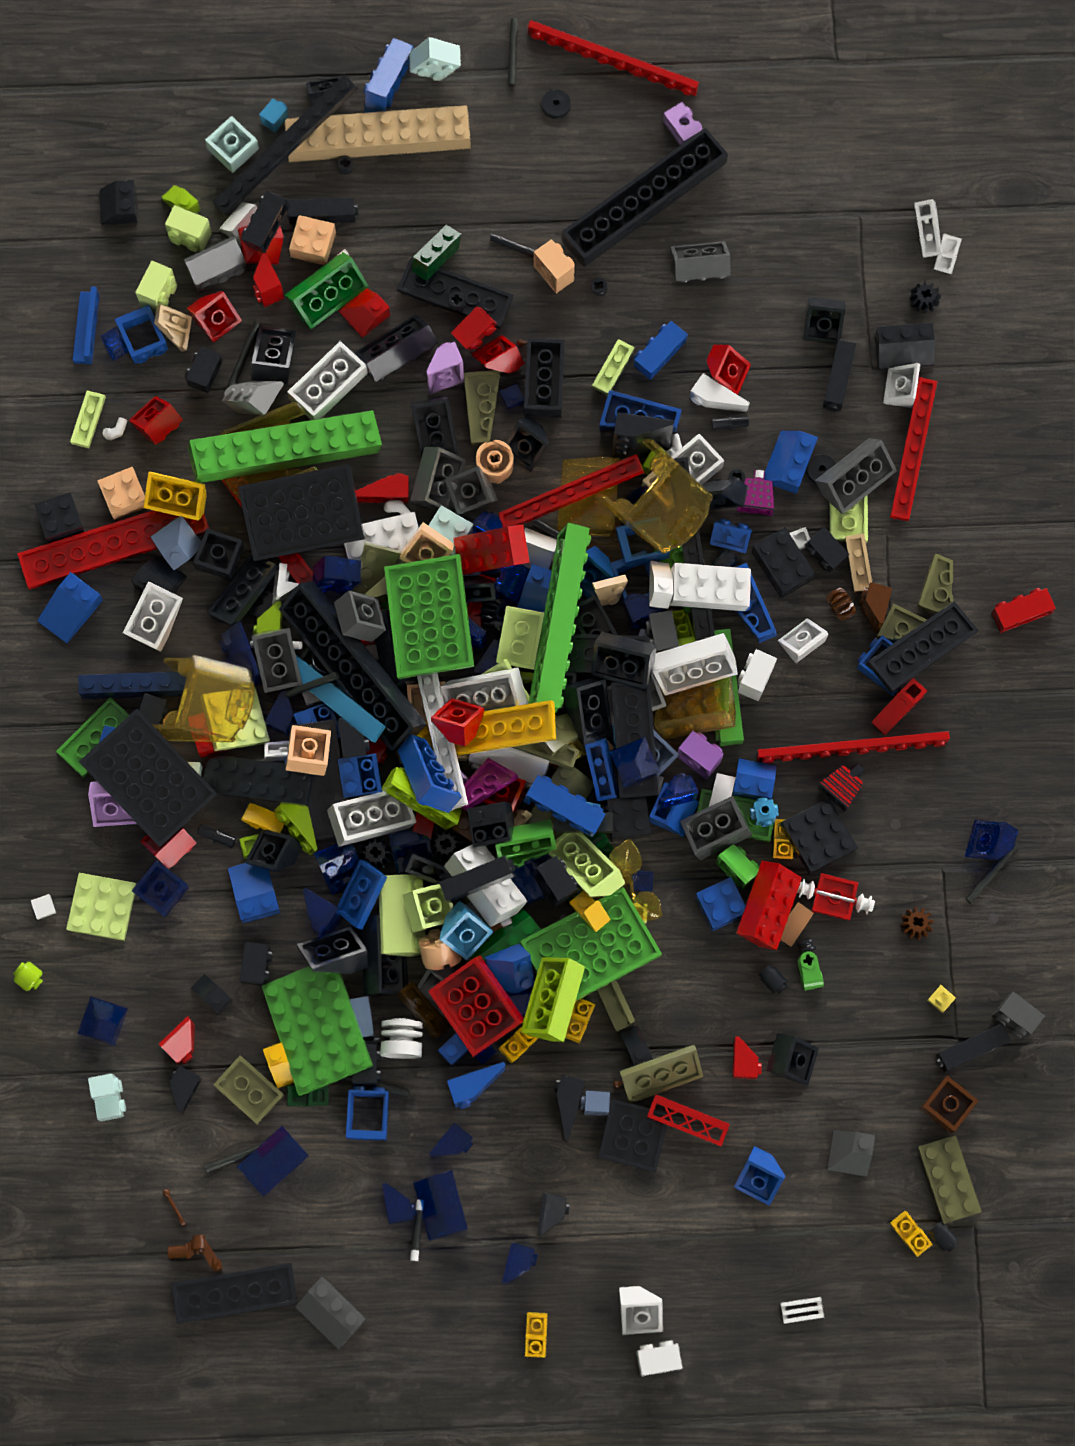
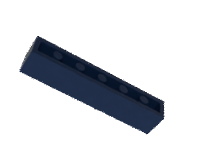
(131, 685)

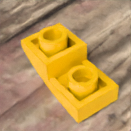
(261, 818)
(781, 845)
(579, 1020)
(517, 1045)
(911, 1233)
(536, 1335)

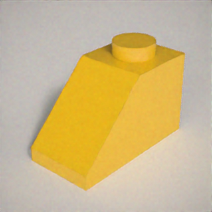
(278, 1065)

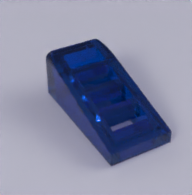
(114, 344)

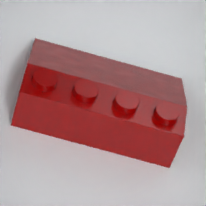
(476, 1005)

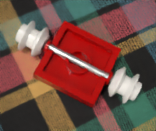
(835, 897)

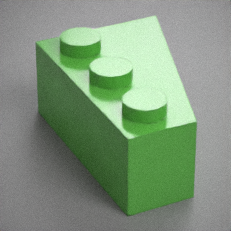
(528, 842)

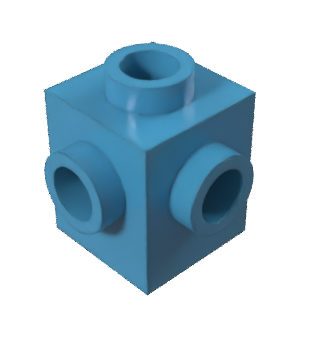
(761, 818)

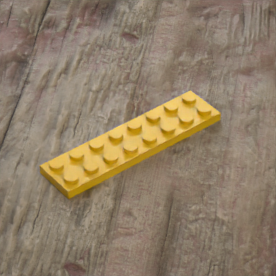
(509, 728)

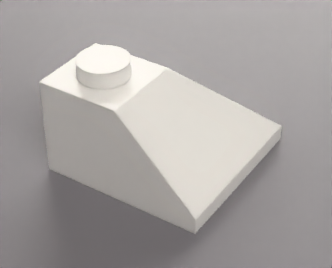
(640, 1311)

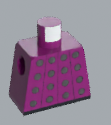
(758, 495)

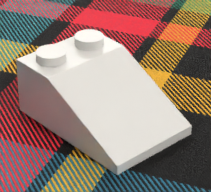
(153, 616)

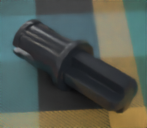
(730, 422)
(216, 835)

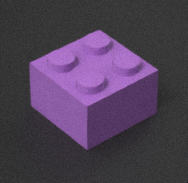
(700, 754)

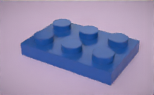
(361, 893)

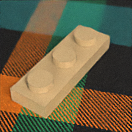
(858, 562)

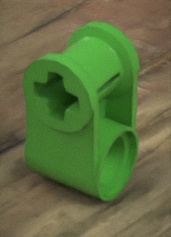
(810, 975)

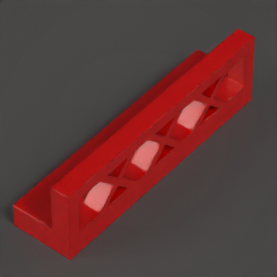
(696, 1115)

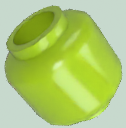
(28, 976)

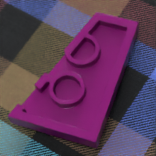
(487, 781)

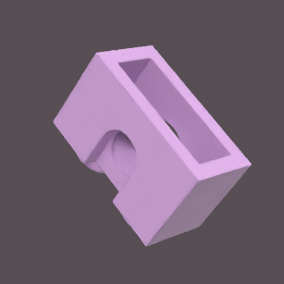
(675, 117)

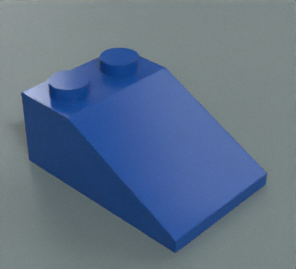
(535, 589)
(69, 607)
(253, 892)
(470, 1086)

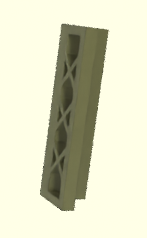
(616, 1006)

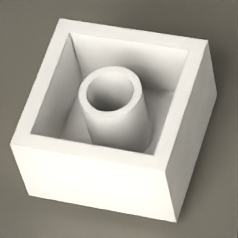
(757, 673)
(658, 1359)

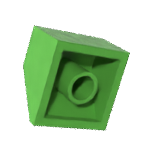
(738, 866)

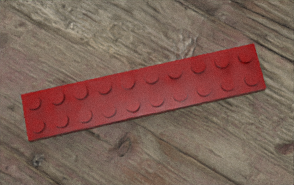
(97, 547)

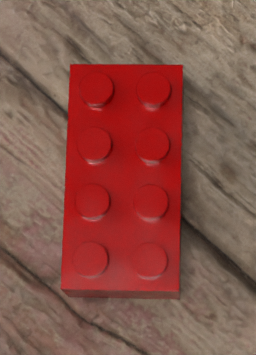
(492, 549)
(769, 905)

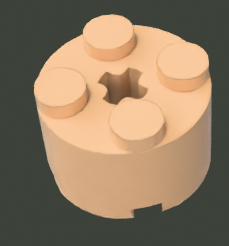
(493, 451)
(436, 953)

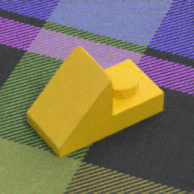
(590, 911)

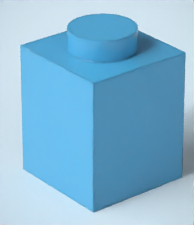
(274, 115)

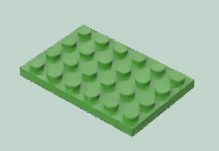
(429, 616)
(608, 953)
(316, 1028)

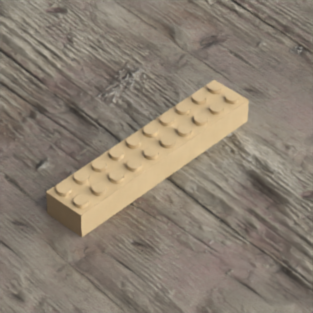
(386, 134)

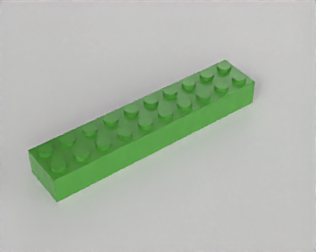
(284, 446)
(559, 615)

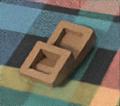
(796, 923)

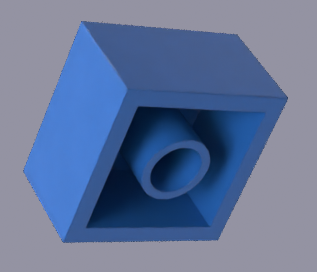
(720, 904)

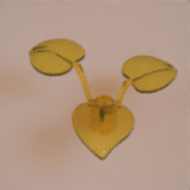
(628, 861)

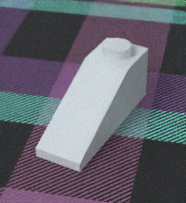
(928, 228)
(714, 395)
(660, 585)

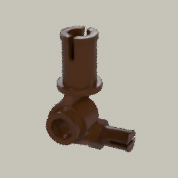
(197, 1245)

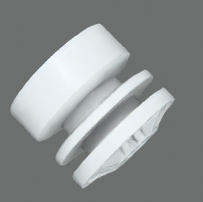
(401, 1039)

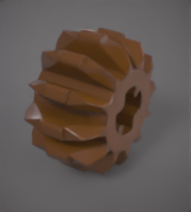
(841, 604)
(916, 930)

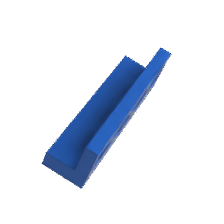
(86, 327)

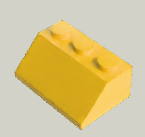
(175, 496)

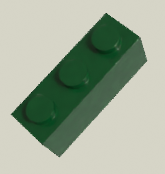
(436, 252)

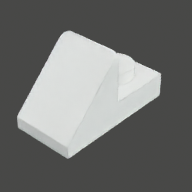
(282, 586)

